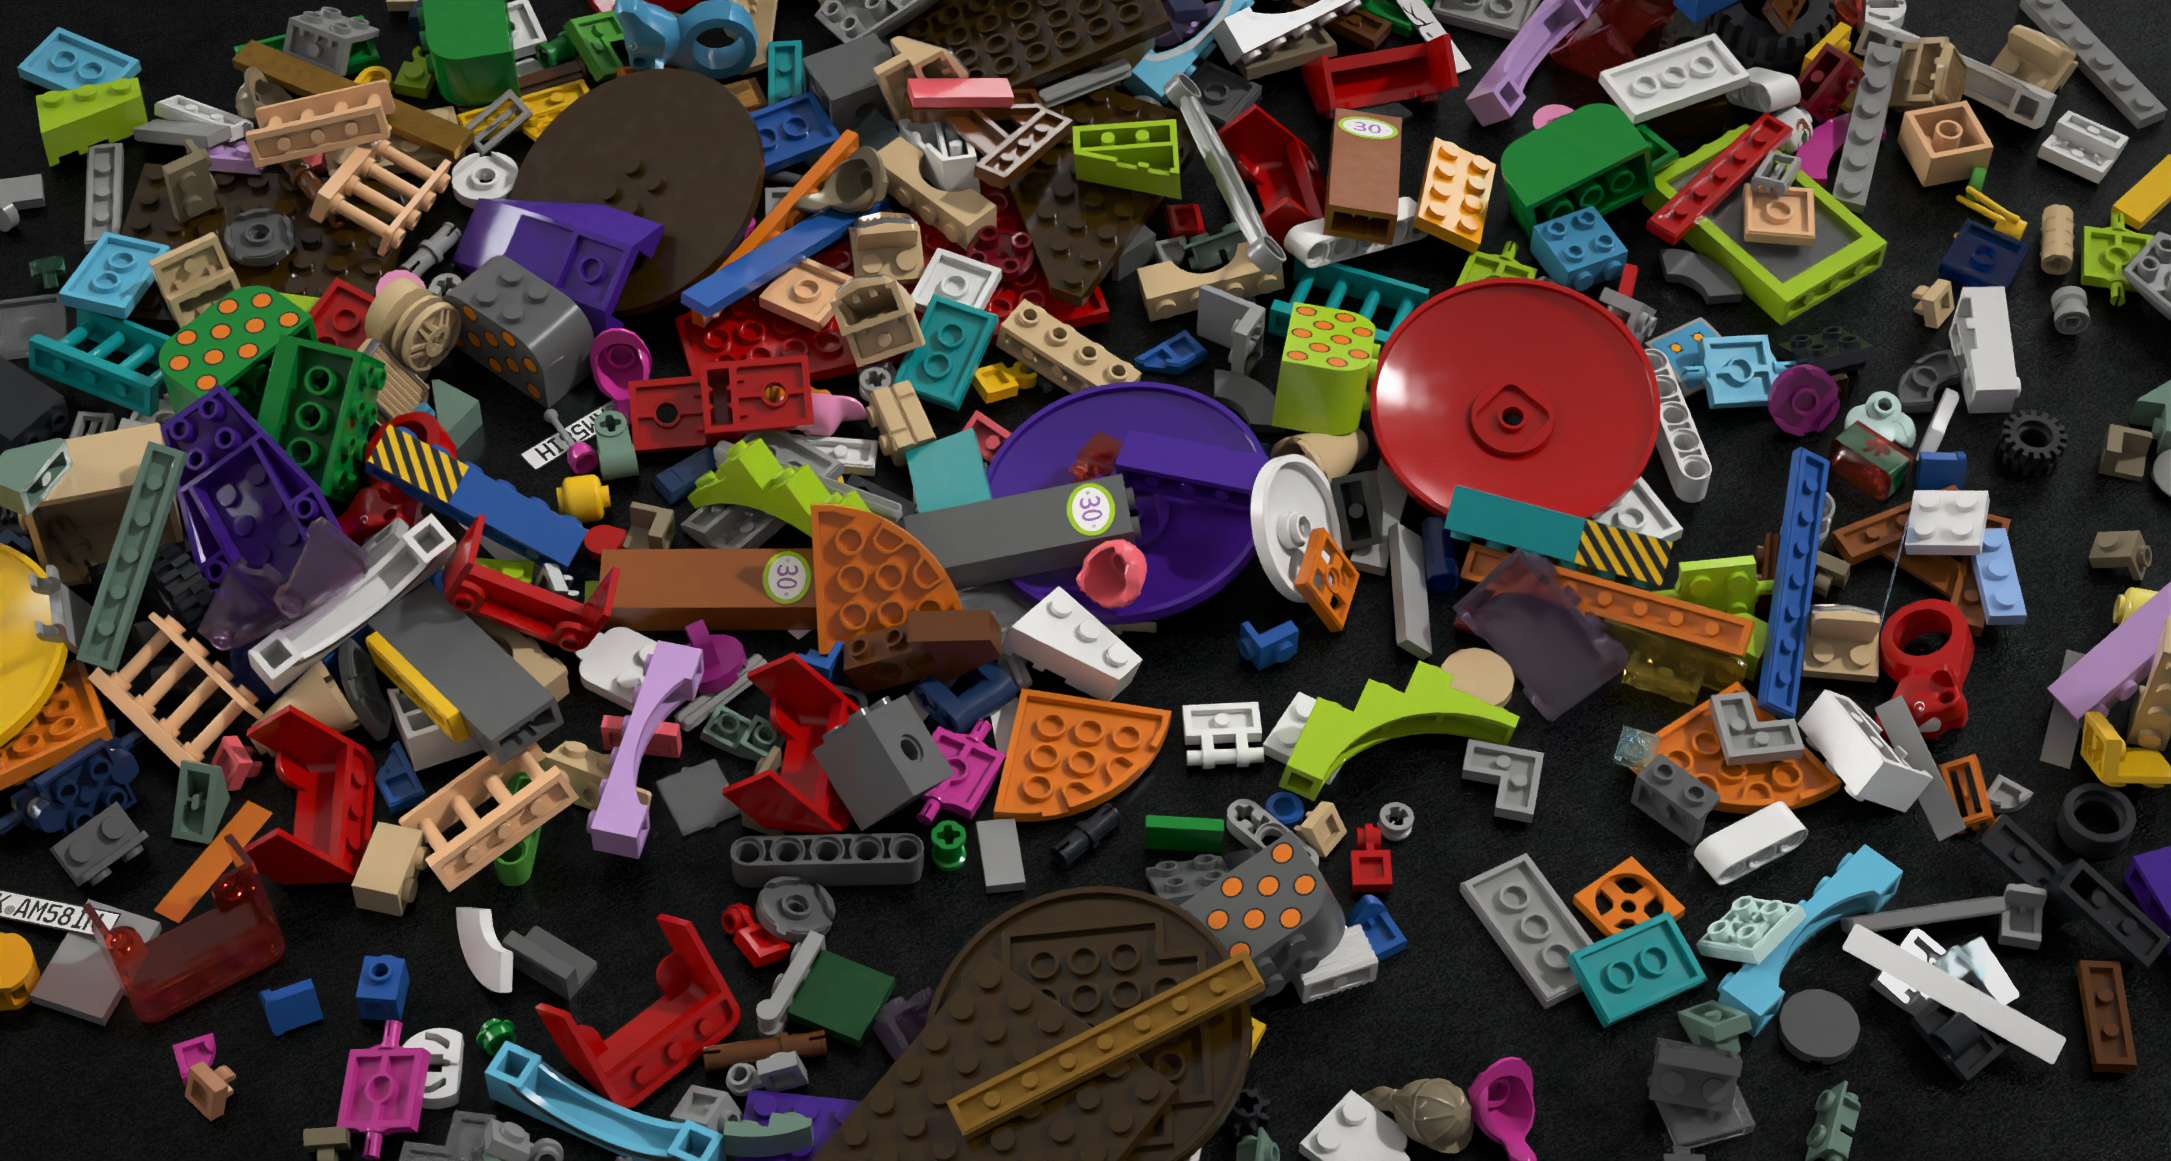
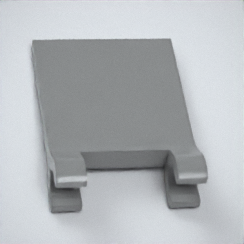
(68, 612)

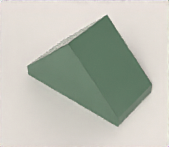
(456, 412)
(199, 801)

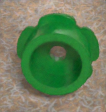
(494, 1034)

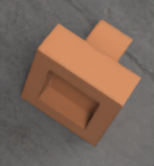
(209, 1088)

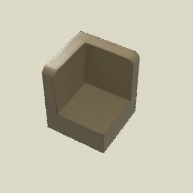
(2124, 452)
(650, 527)

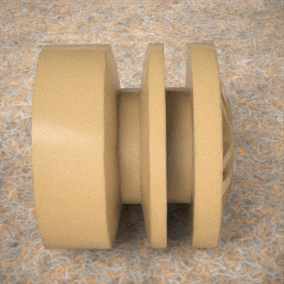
(413, 323)

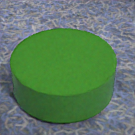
(1976, 181)

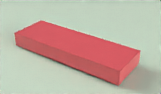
(960, 92)

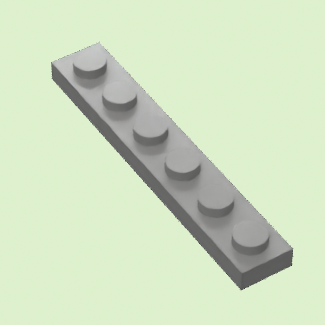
(2097, 61)
(1866, 126)

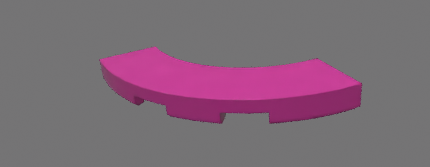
(1823, 146)

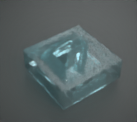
(1636, 748)

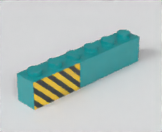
(1557, 535)

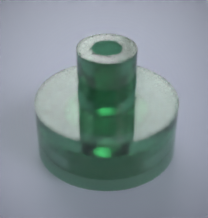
(48, 269)

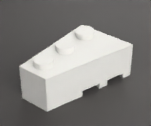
(947, 156)
(1859, 753)

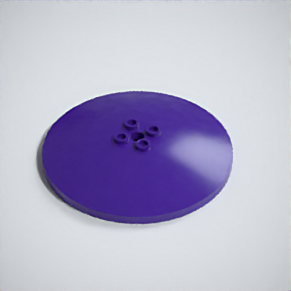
(1186, 543)

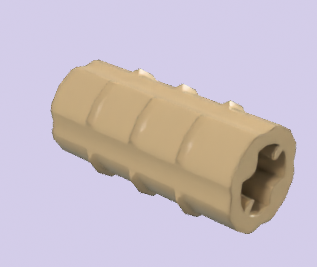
(2057, 239)

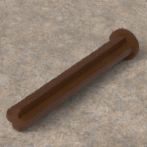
(544, 79)

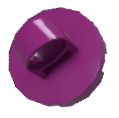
(1803, 399)
(721, 656)

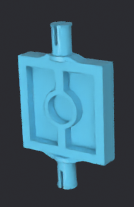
(1736, 370)

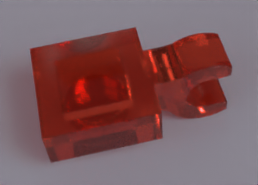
(1096, 458)

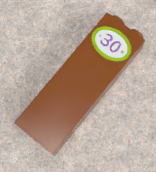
(1363, 176)
(717, 585)

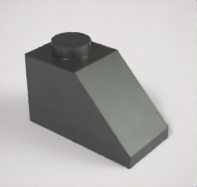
(1359, 509)

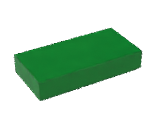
(1184, 834)

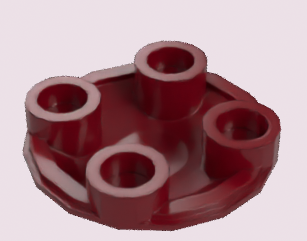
(1004, 250)

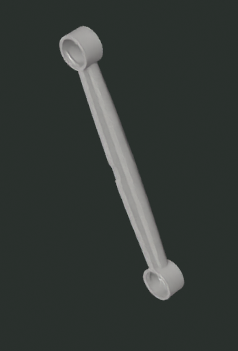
(1263, 249)

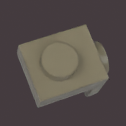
(2121, 550)

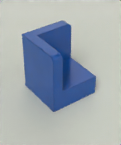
(828, 665)

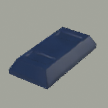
(680, 479)

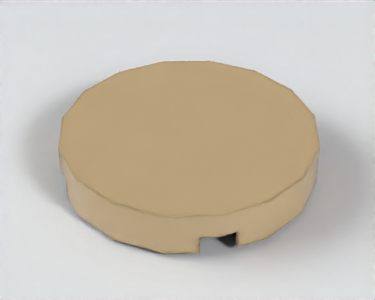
(1481, 675)

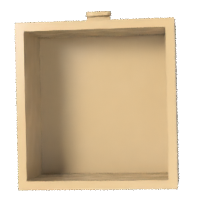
(96, 497)

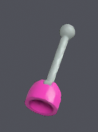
(580, 455)

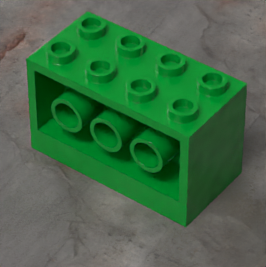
(322, 409)

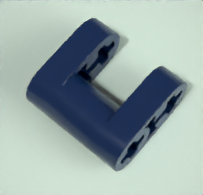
(990, 692)

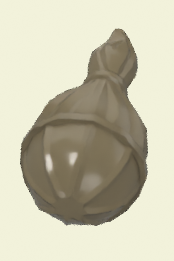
(257, 93)
(851, 186)
(1428, 1112)

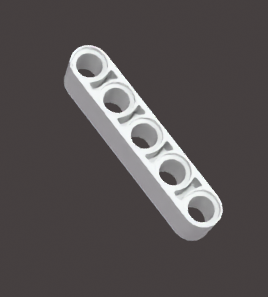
(1316, 250)
(1677, 435)

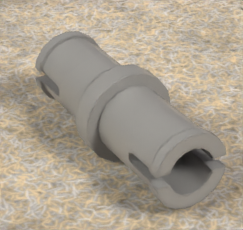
(431, 251)

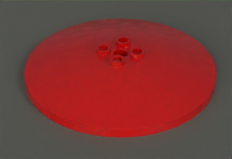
(1526, 352)

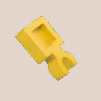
(998, 382)

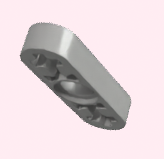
(1260, 821)

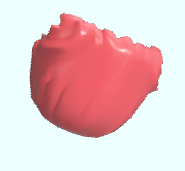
(1113, 574)

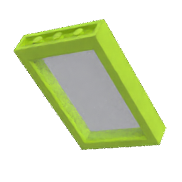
(1775, 276)

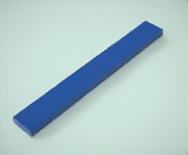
(772, 259)
(1793, 584)

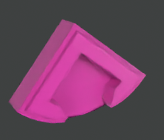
(194, 1051)

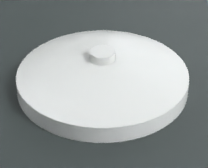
(1286, 505)

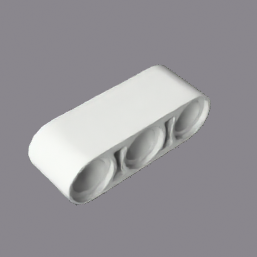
(1766, 91)
(1750, 843)

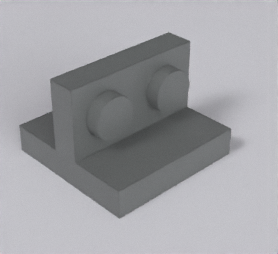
(1694, 1075)

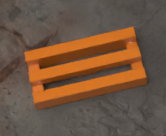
(1973, 819)

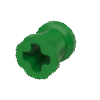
(555, 51)
(948, 844)

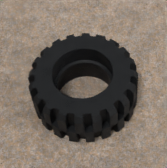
(1760, 45)

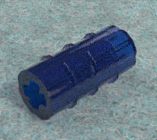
(1439, 555)

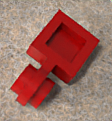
(1369, 863)
(752, 938)

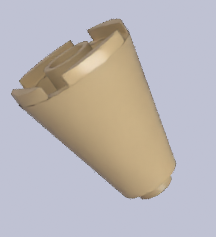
(1331, 453)
(318, 697)

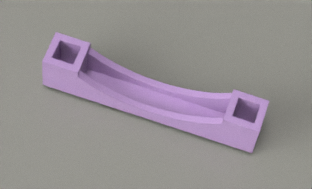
(1502, 87)
(670, 679)

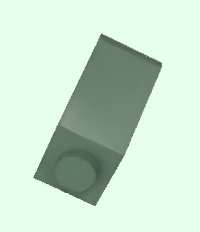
(31, 473)

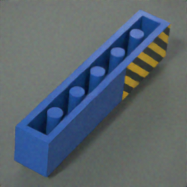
(465, 492)

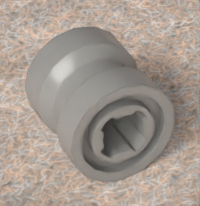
(2070, 310)

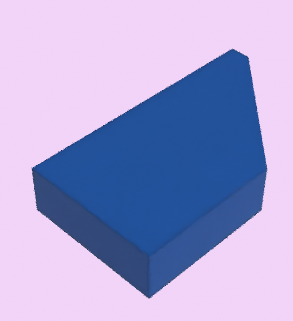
(1173, 355)
(399, 782)

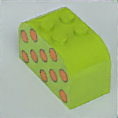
(1325, 371)

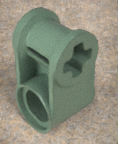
(614, 446)

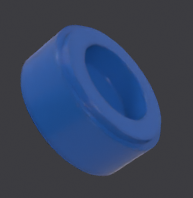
(1286, 809)

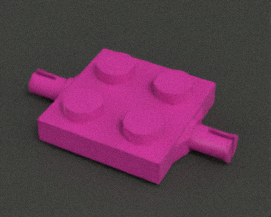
(974, 768)
(383, 1090)

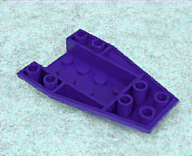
(568, 245)
(240, 489)

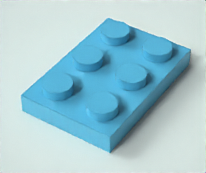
(72, 61)
(112, 276)

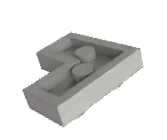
(1751, 741)
(1511, 768)

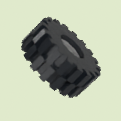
(178, 589)

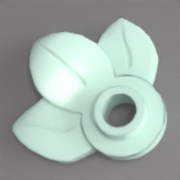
(1890, 423)

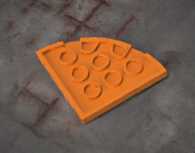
(870, 574)
(60, 728)
(1074, 754)
(1745, 787)

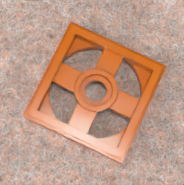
(1343, 579)
(1606, 885)

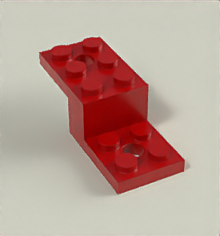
(721, 404)

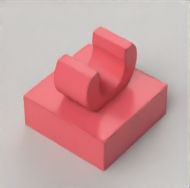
(236, 762)

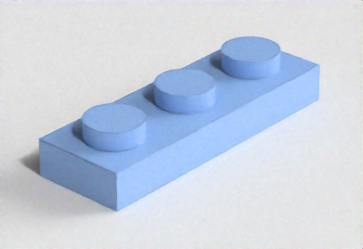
(1998, 580)

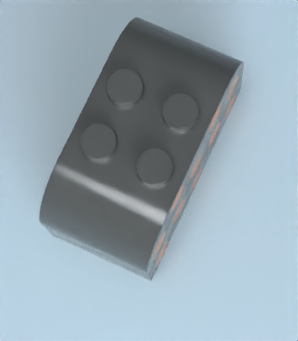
(523, 329)
(1275, 912)

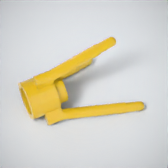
(2006, 221)

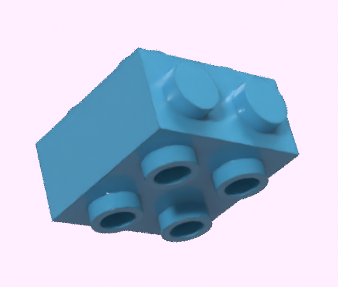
(1579, 249)

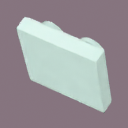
(1750, 930)

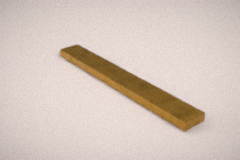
(309, 80)
(1106, 1045)

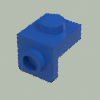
(1269, 647)

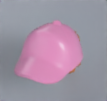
(827, 410)

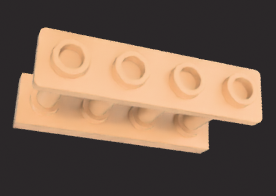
(321, 123)
(363, 163)
(141, 708)
(499, 829)

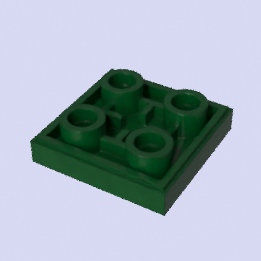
(841, 998)

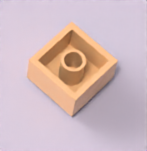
(1944, 143)

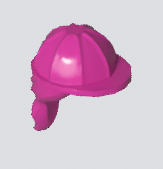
(616, 359)
(1505, 1105)

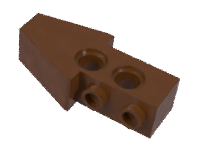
(927, 645)

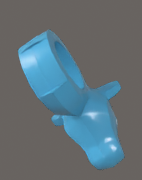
(659, 38)

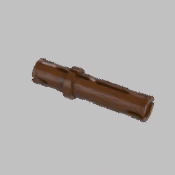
(305, 178)
(750, 1051)

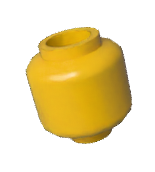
(583, 498)

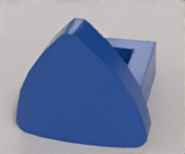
(1940, 470)
(1378, 927)
(291, 1006)

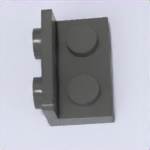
(1674, 798)
(98, 844)

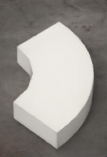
(1939, 422)
(482, 950)

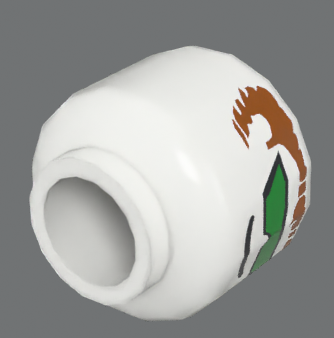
(1801, 122)

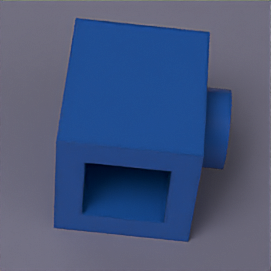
(382, 988)

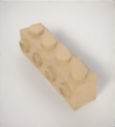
(1060, 351)

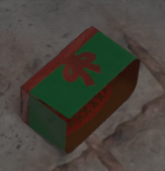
(1869, 461)

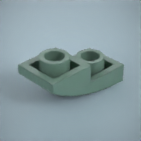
(740, 735)
(783, 1135)

